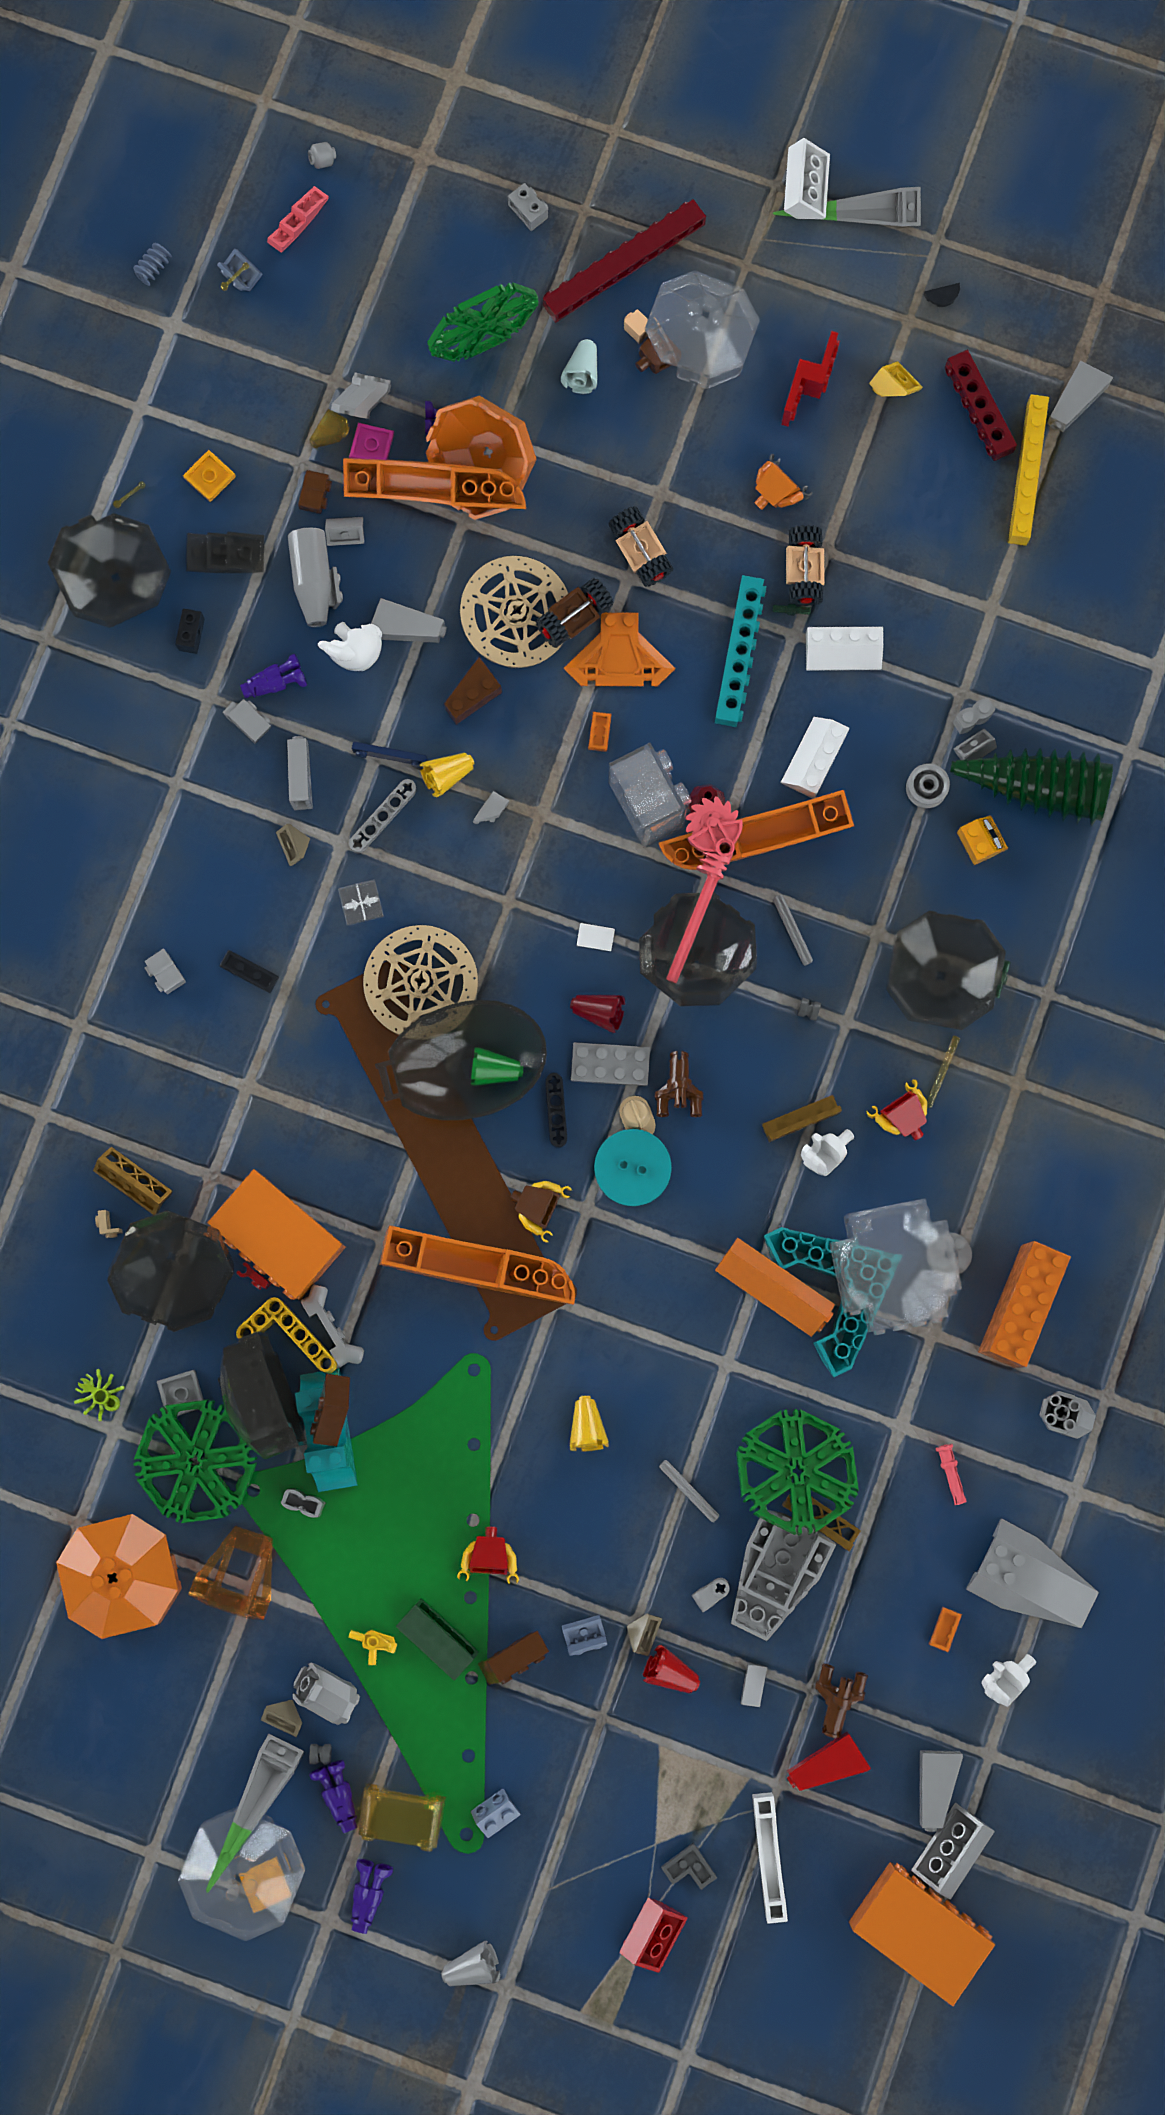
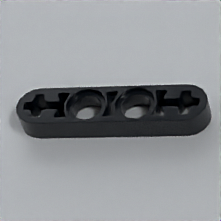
(556, 1110)

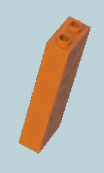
(775, 1288)

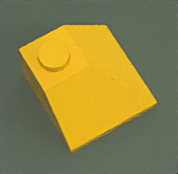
(894, 381)

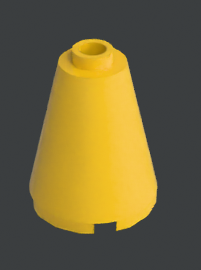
(445, 772)
(587, 1426)

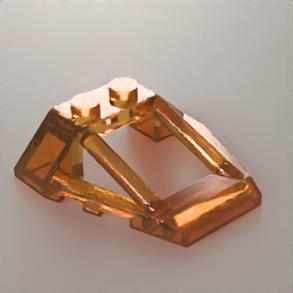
(213, 1595)

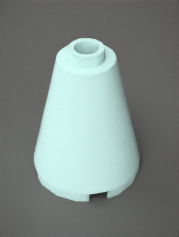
(581, 368)

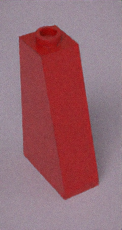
(830, 1763)

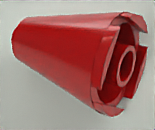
(670, 1672)

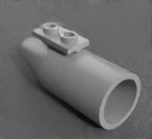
(312, 580)

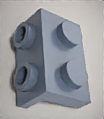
(247, 278)
(584, 1635)
(495, 1813)

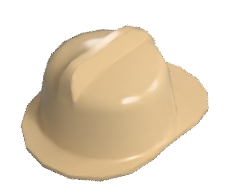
(637, 1114)

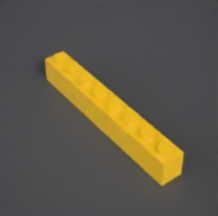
(1028, 470)

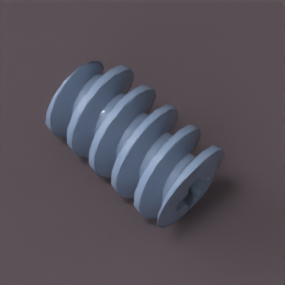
(151, 262)

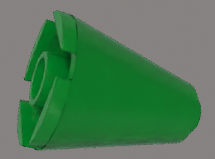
(494, 1068)

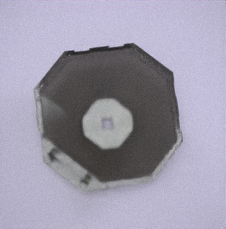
(96, 550)
(950, 945)
(722, 946)
(165, 1289)

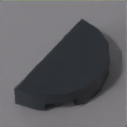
(943, 296)

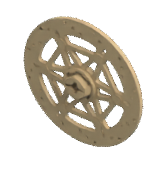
(510, 621)
(398, 939)

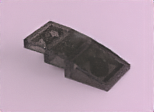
(225, 553)

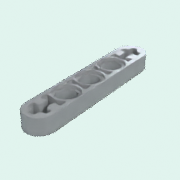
(384, 807)

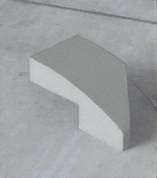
(492, 808)

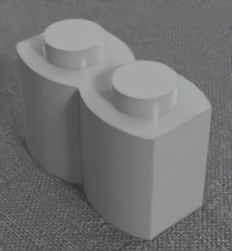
(975, 715)
(165, 972)
(298, 1500)

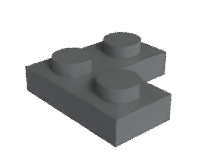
(692, 1862)

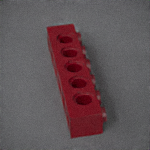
(964, 363)

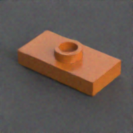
(599, 731)
(945, 1629)

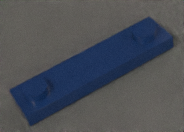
(363, 750)

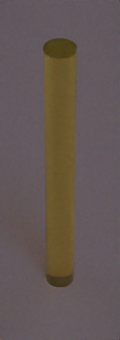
(942, 1071)

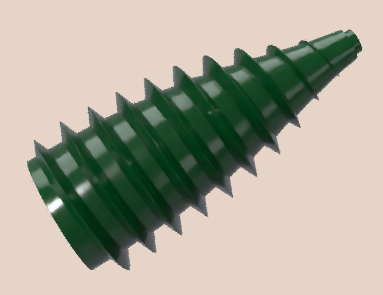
(1048, 782)

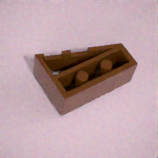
(472, 692)
(331, 1410)
(514, 1658)

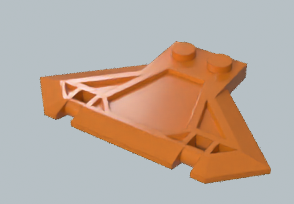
(619, 656)

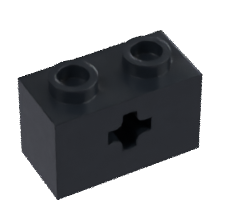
(190, 631)

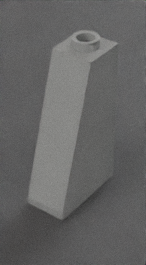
(1081, 391)
(407, 624)
(299, 773)
(937, 1783)

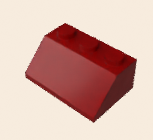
(653, 1935)

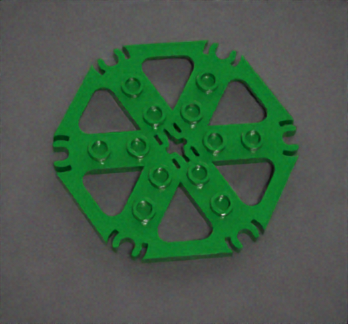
(475, 324)
(181, 1462)
(808, 1480)

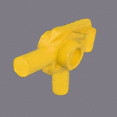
(374, 1641)

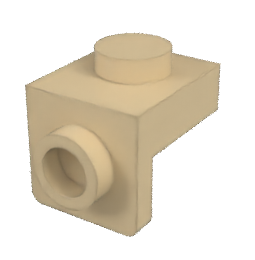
(103, 1223)

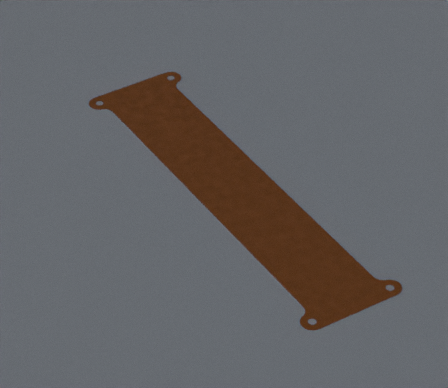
(445, 1155)

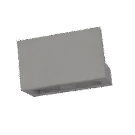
(344, 531)

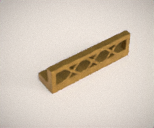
(801, 1118)
(129, 1183)
(829, 1531)

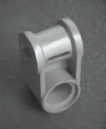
(708, 1596)

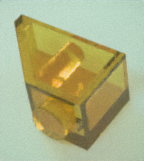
(329, 430)

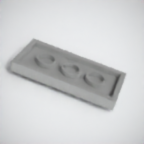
(610, 1064)

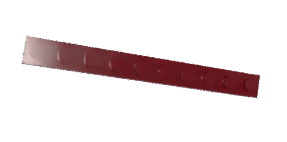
(624, 260)

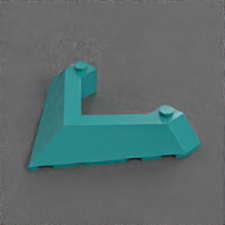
(814, 1252)

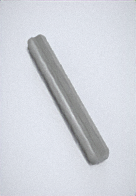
(793, 930)
(689, 1491)

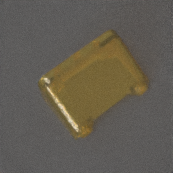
(401, 1817)

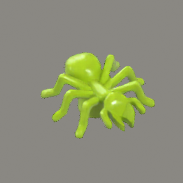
(100, 1395)

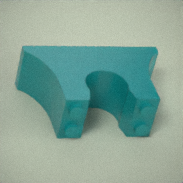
(329, 1465)

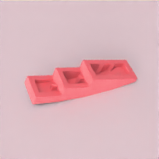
(298, 219)

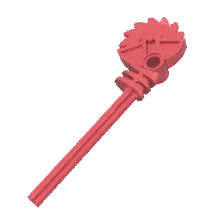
(711, 827)

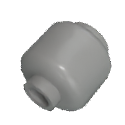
(321, 155)

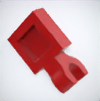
(257, 1279)

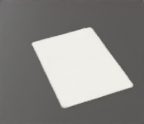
(595, 937)

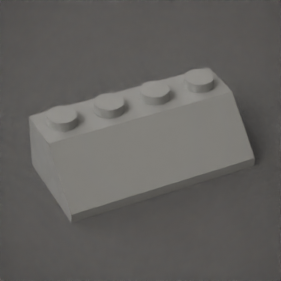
(952, 1851)

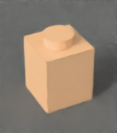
(635, 325)

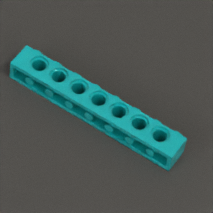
(748, 586)

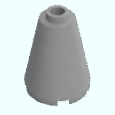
(473, 1967)

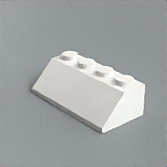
(806, 181)
(844, 648)
(815, 756)

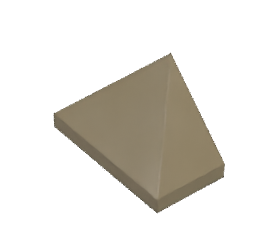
(293, 843)
(643, 1633)
(283, 1716)

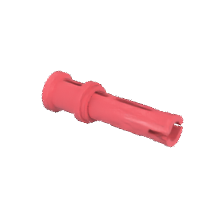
(949, 1465)

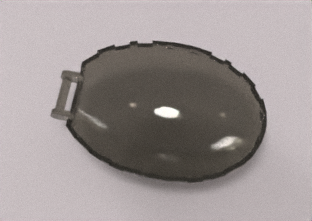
(437, 1053)

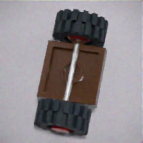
(574, 612)

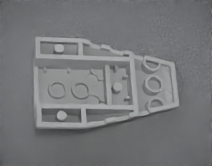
(777, 1575)
(1031, 1579)

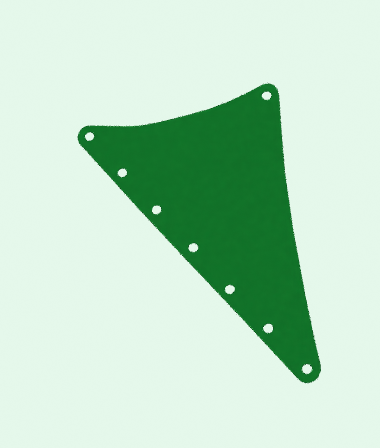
(386, 1549)

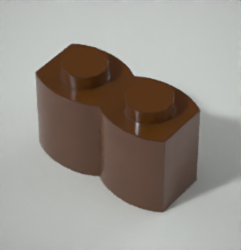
(314, 492)

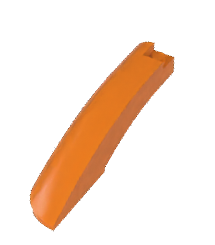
(431, 483)
(772, 830)
(476, 1265)

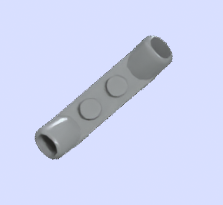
(342, 1352)

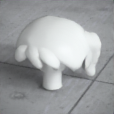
(358, 646)

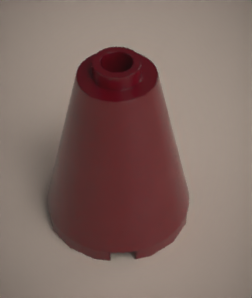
(600, 1010)

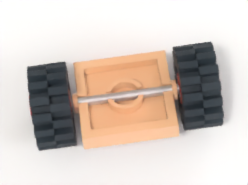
(640, 546)
(805, 565)

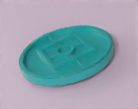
(632, 1167)

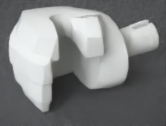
(826, 1152)
(1008, 1680)

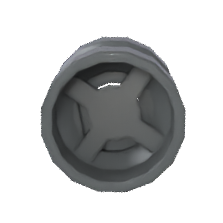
(809, 1009)
(325, 1754)

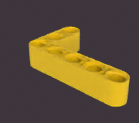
(292, 1331)

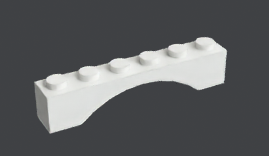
(769, 1857)

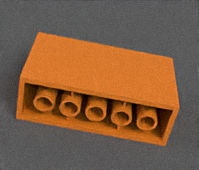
(276, 1235)
(1024, 1304)
(922, 1932)

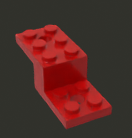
(811, 379)

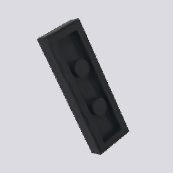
(249, 971)

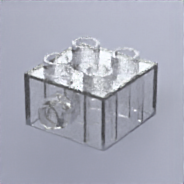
(647, 794)

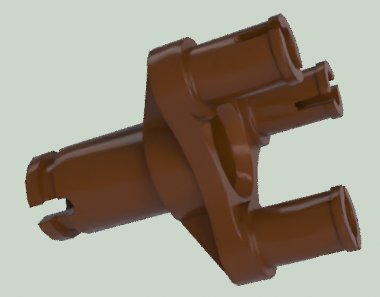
(679, 1088)
(839, 1698)

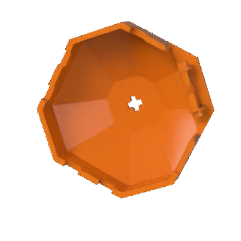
(467, 429)
(143, 1569)

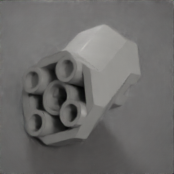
(361, 395)
(1067, 1414)
(325, 1694)

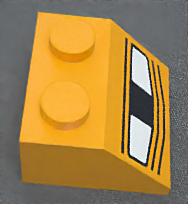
(982, 839)

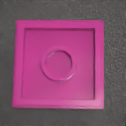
(371, 442)

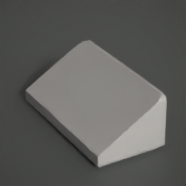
(976, 746)
(753, 1685)

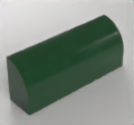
(437, 1639)

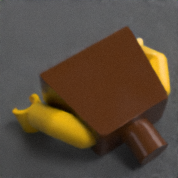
(537, 1205)

